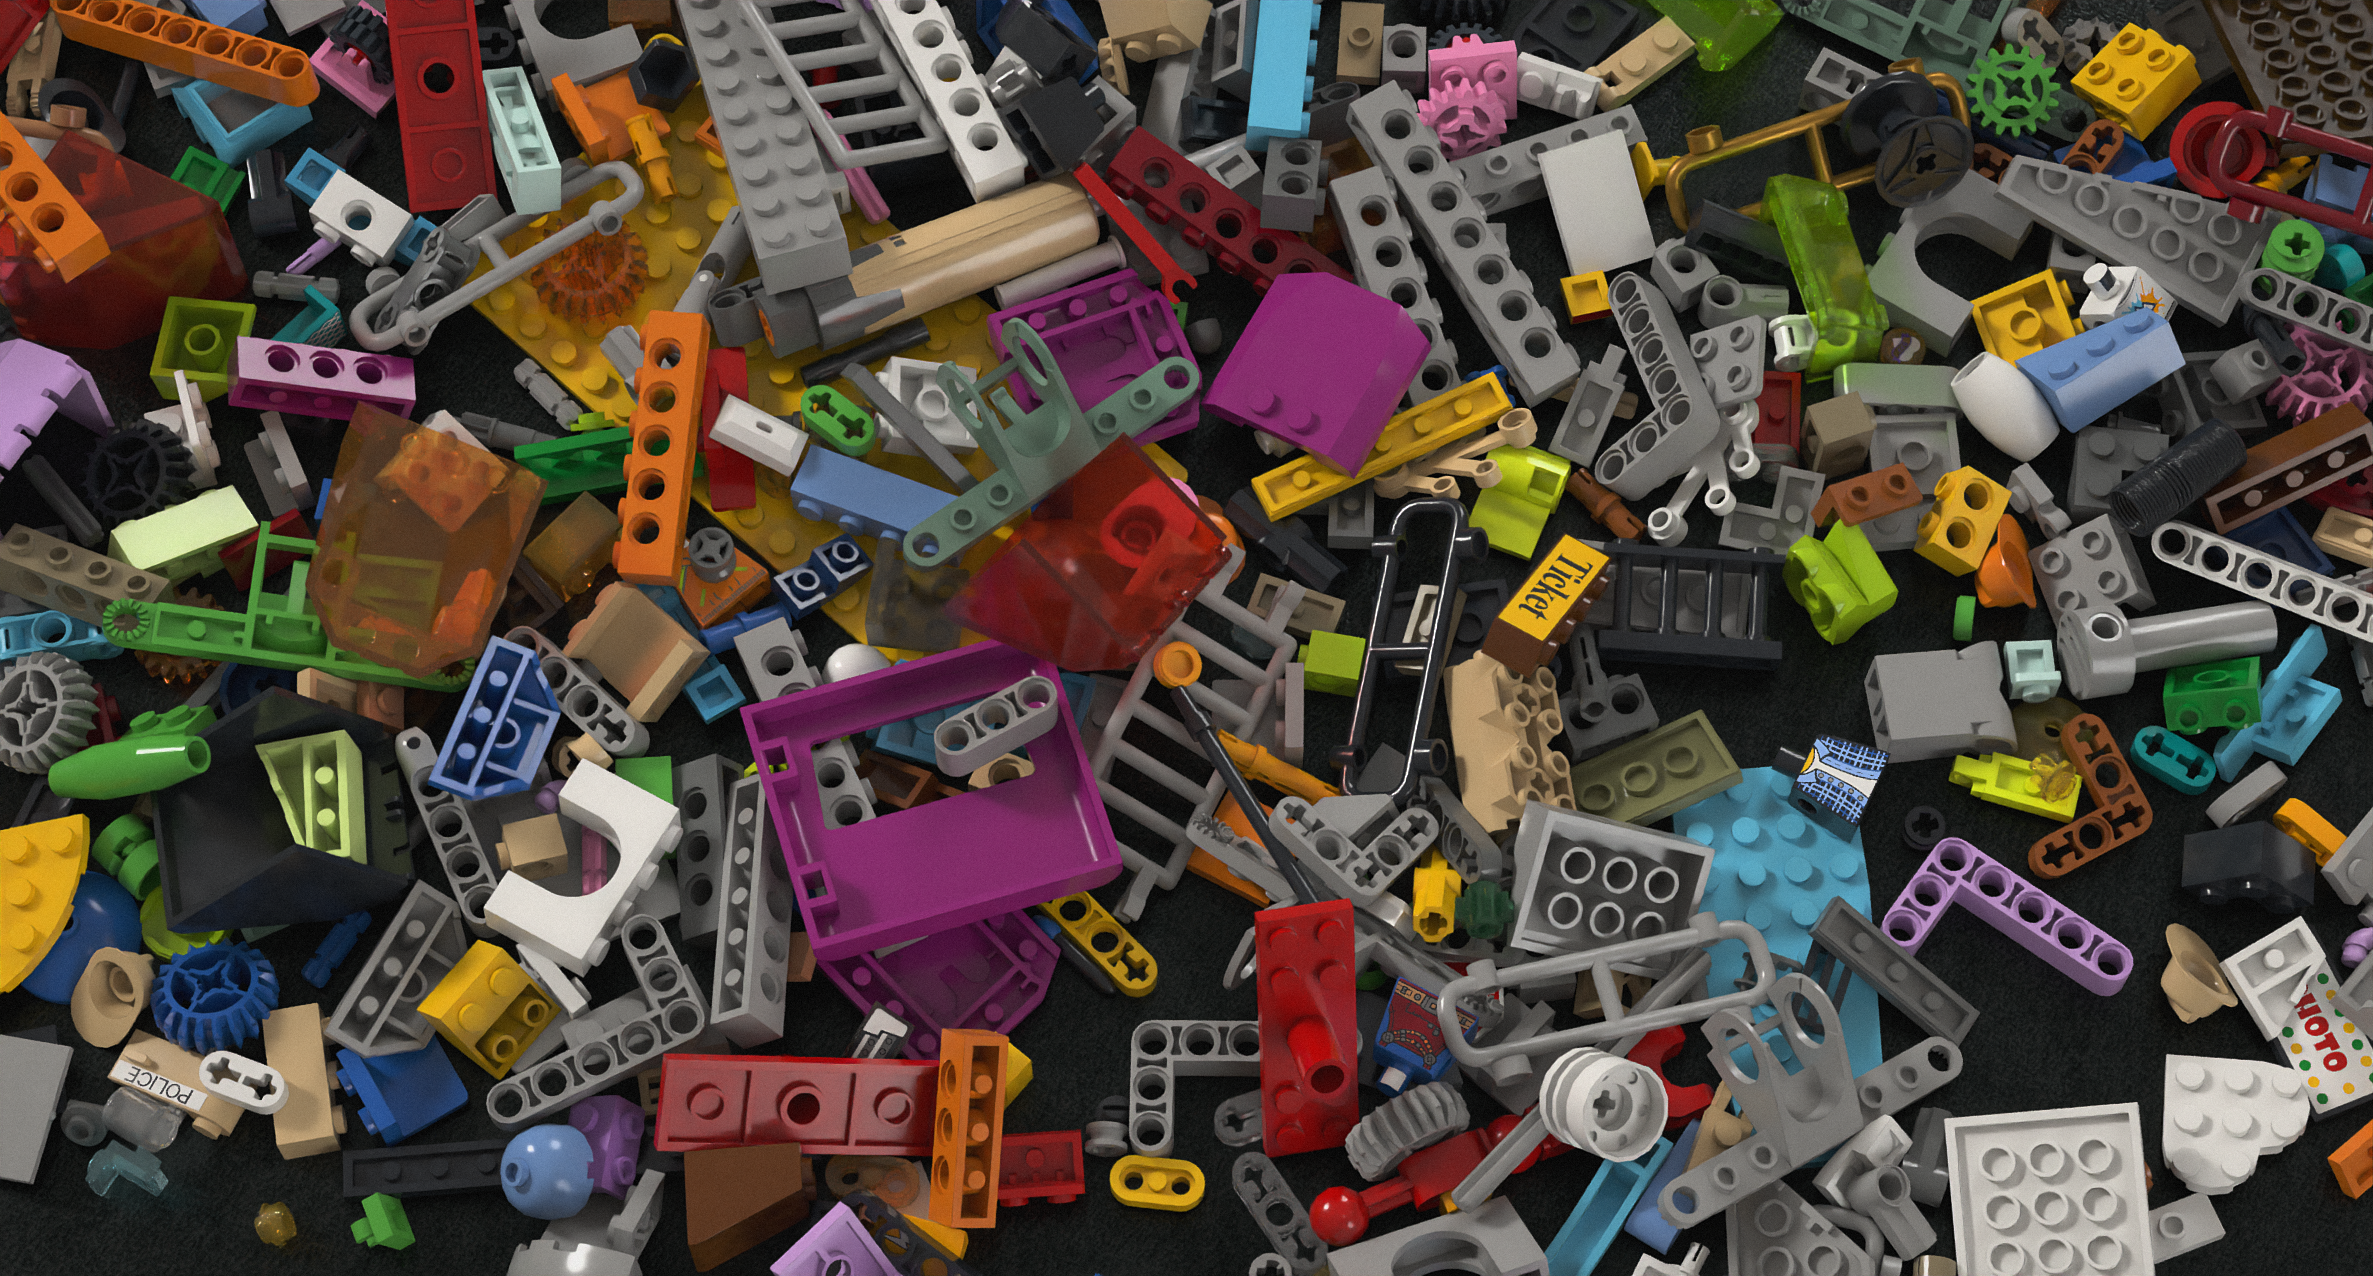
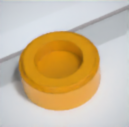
(1177, 665)

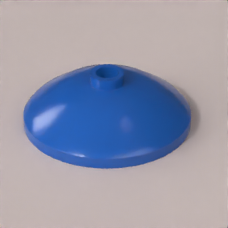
(102, 918)

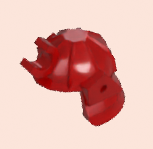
(2194, 140)

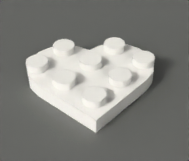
(2226, 1116)

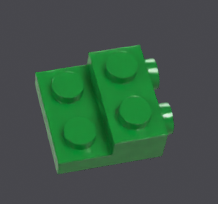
(2213, 695)

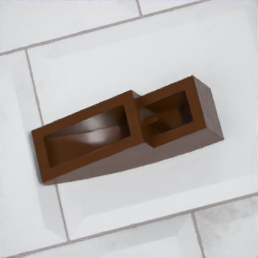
(899, 784)

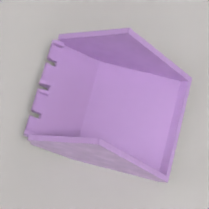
(34, 386)

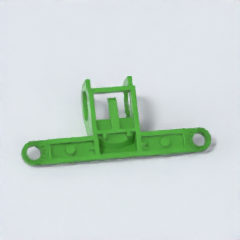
(273, 633)

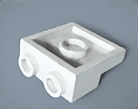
(916, 389)

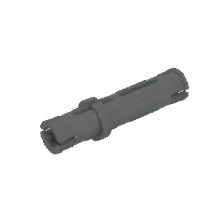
(1591, 688)

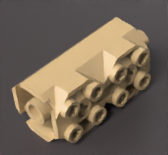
(1501, 742)

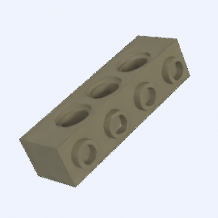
(74, 578)

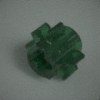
(1484, 910)

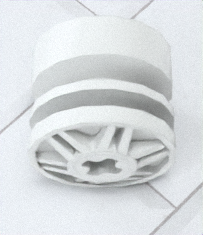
(1603, 1104)

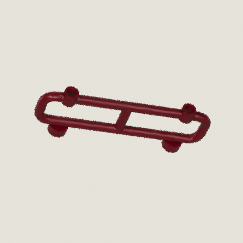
(2251, 200)

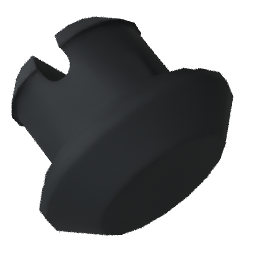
(1114, 1109)

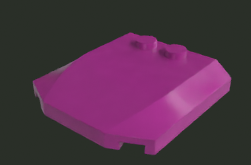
(1101, 342)
(1320, 368)
(954, 979)

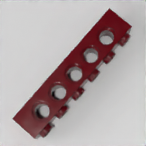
(1217, 205)

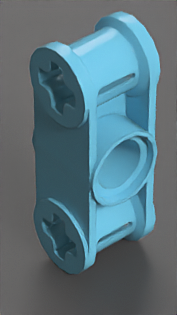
(31, 633)

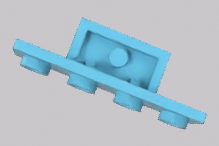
(2291, 713)

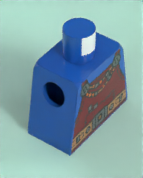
(1412, 1039)

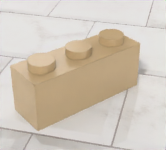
(301, 1054)

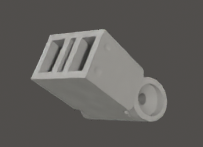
(1940, 704)

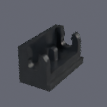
(532, 603)

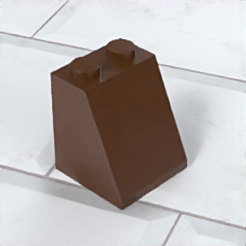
(744, 1198)

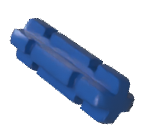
(335, 948)

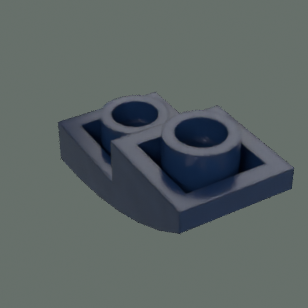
(823, 577)

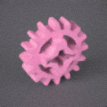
(1459, 124)

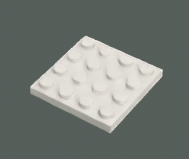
(2050, 1193)

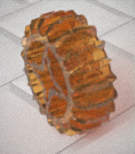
(579, 290)

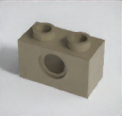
(1837, 435)

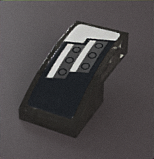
(880, 1035)

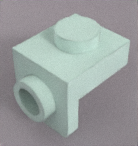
(2031, 670)

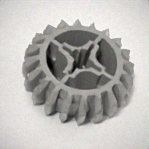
(44, 711)
(1405, 1127)

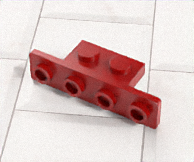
(729, 470)

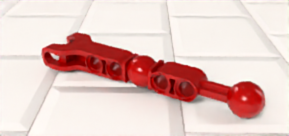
(1343, 1215)

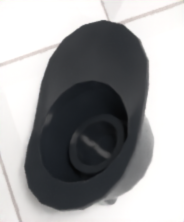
(75, 93)

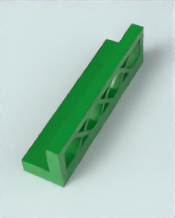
(586, 463)

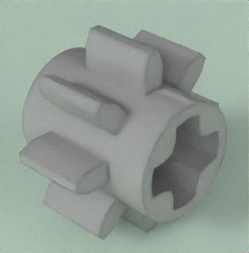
(1014, 82)

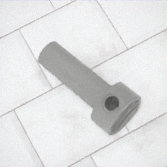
(2104, 650)

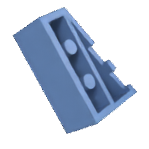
(2338, 190)
(2103, 366)

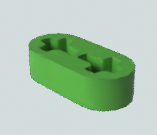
(832, 427)

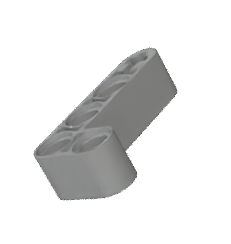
(578, 692)

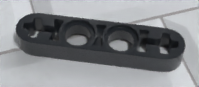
(920, 1243)

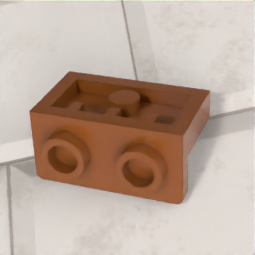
(1867, 497)

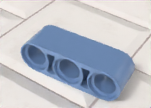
(1646, 1221)

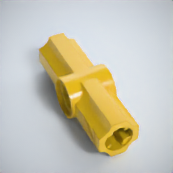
(1434, 896)

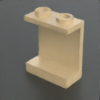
(637, 649)

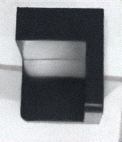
(663, 75)

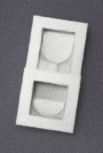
(1873, 1147)

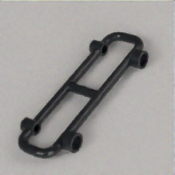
(1423, 755)

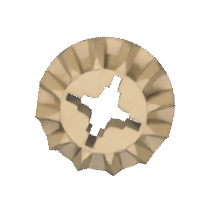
(1113, 65)

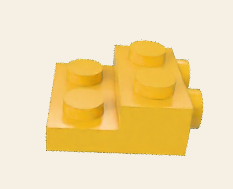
(2026, 317)

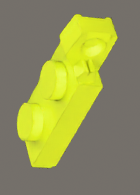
(2008, 783)

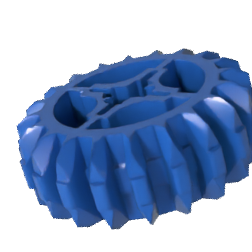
(211, 982)

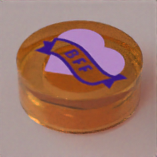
(1902, 347)

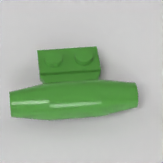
(145, 759)

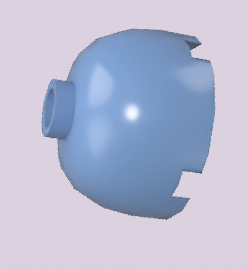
(547, 1171)

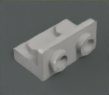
(278, 468)

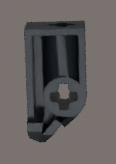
(1043, 40)

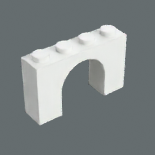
(578, 928)

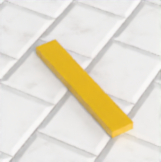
(1403, 439)

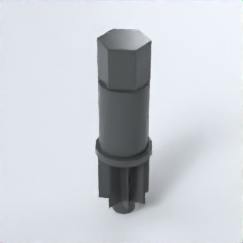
(500, 434)

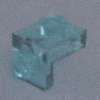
(138, 1167)

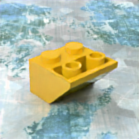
(489, 1008)

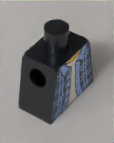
(1833, 781)

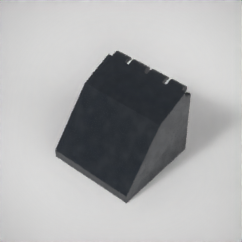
(227, 839)

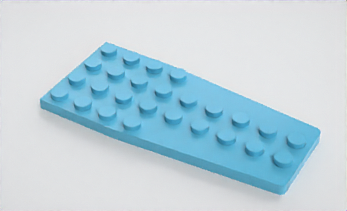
(1779, 877)

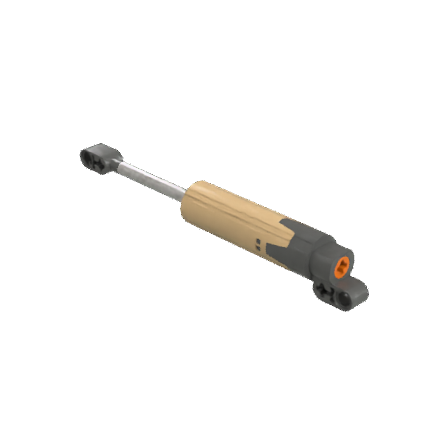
(958, 254)

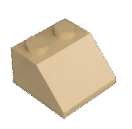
(1155, 26)

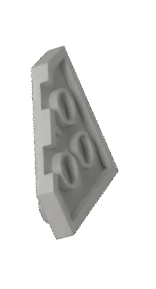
(1786, 1236)

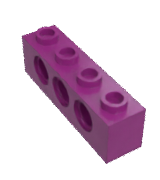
(317, 379)

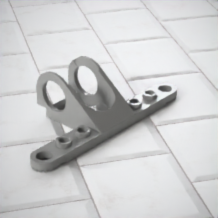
(1372, 939)
(1797, 1113)

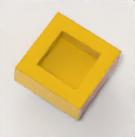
(1585, 297)

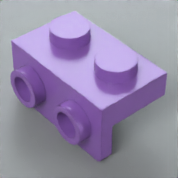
(614, 1135)

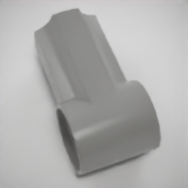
(1741, 301)
(624, 353)
(1886, 1198)

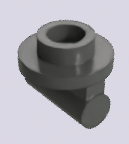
(83, 1123)

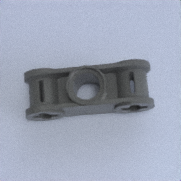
(430, 267)

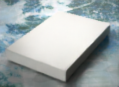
(1597, 204)

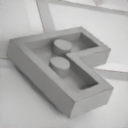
(1783, 524)

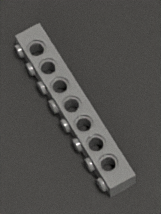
(1533, 377)
(774, 648)

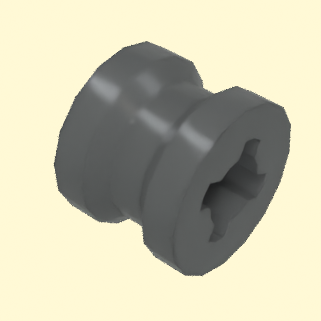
(715, 545)

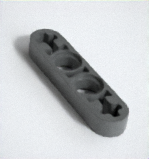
(1459, 834)

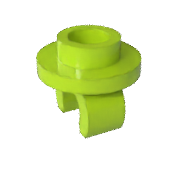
(592, 422)

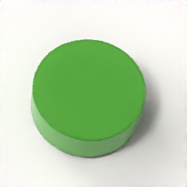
(1964, 618)

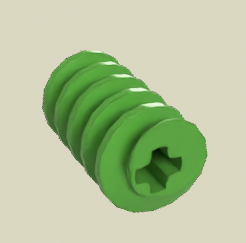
(2294, 250)

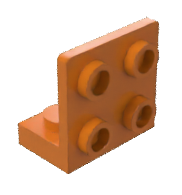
(600, 114)

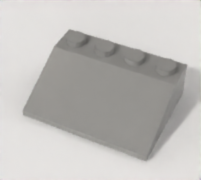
(1602, 884)

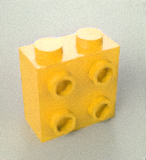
(2137, 80)

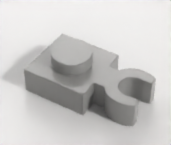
(2035, 501)

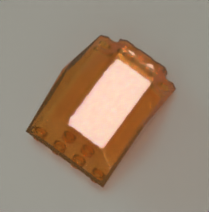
(416, 542)

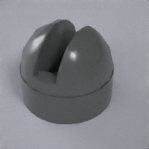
(1204, 336)

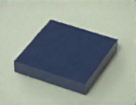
(2281, 537)

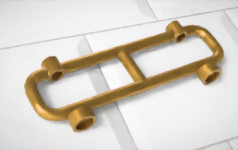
(1707, 144)

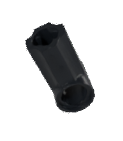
(272, 203)

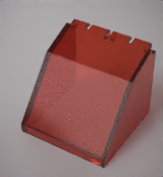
(160, 244)
(1096, 566)

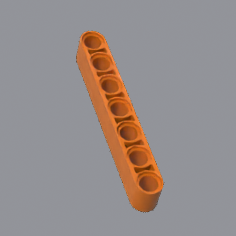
(191, 48)

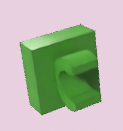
(384, 1223)

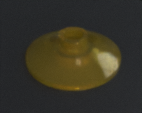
(2029, 726)

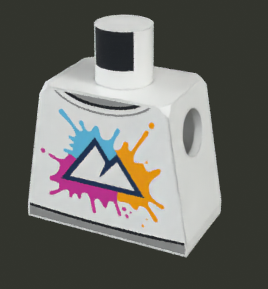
(2121, 292)

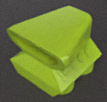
(1838, 581)

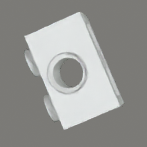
(348, 198)

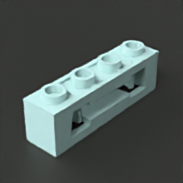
(521, 142)

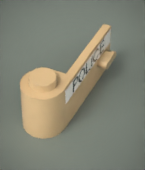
(173, 1077)

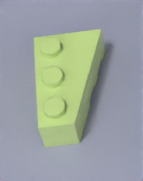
(184, 536)
(320, 791)

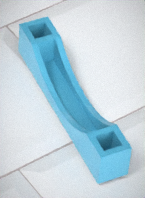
(1603, 1212)

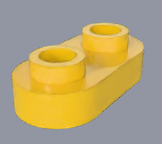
(1158, 1179)

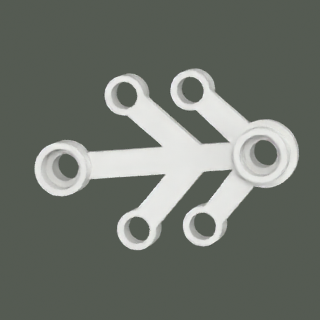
(1735, 424)

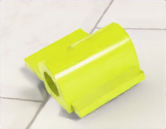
(1521, 502)

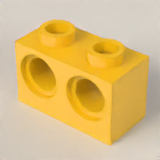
(1969, 526)

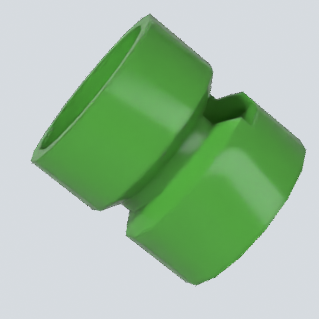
(130, 852)

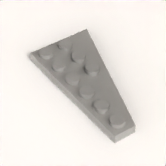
(2168, 233)

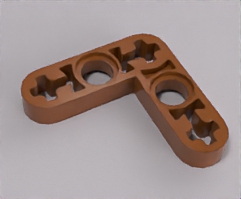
(2079, 155)
(2108, 801)

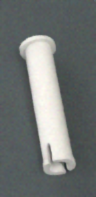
(1061, 274)

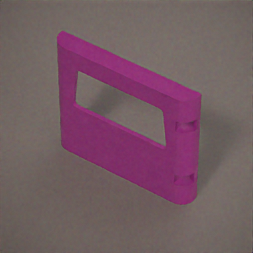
(943, 858)

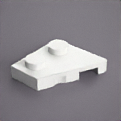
(2274, 974)

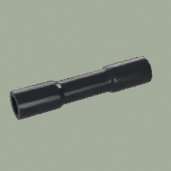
(888, 344)

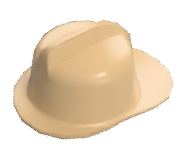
(2193, 976)
(111, 995)

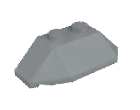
(398, 975)

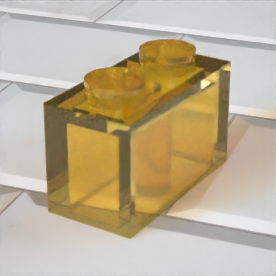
(575, 546)

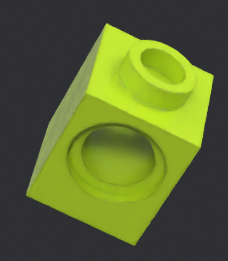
(1332, 662)

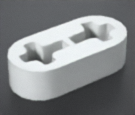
(240, 1092)

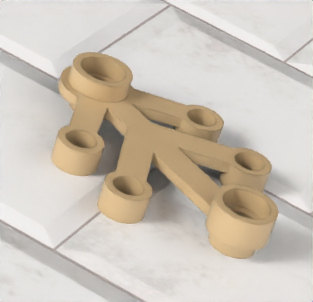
(1515, 428)

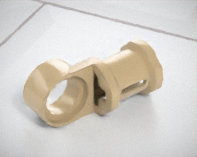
(581, 747)

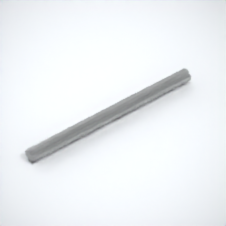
(1531, 1129)

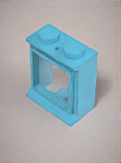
(235, 120)

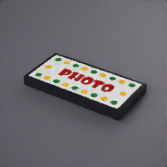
(2326, 1048)

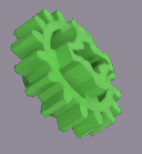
(2026, 102)

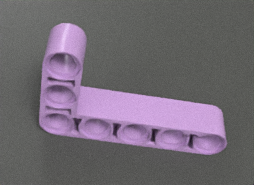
(2004, 915)

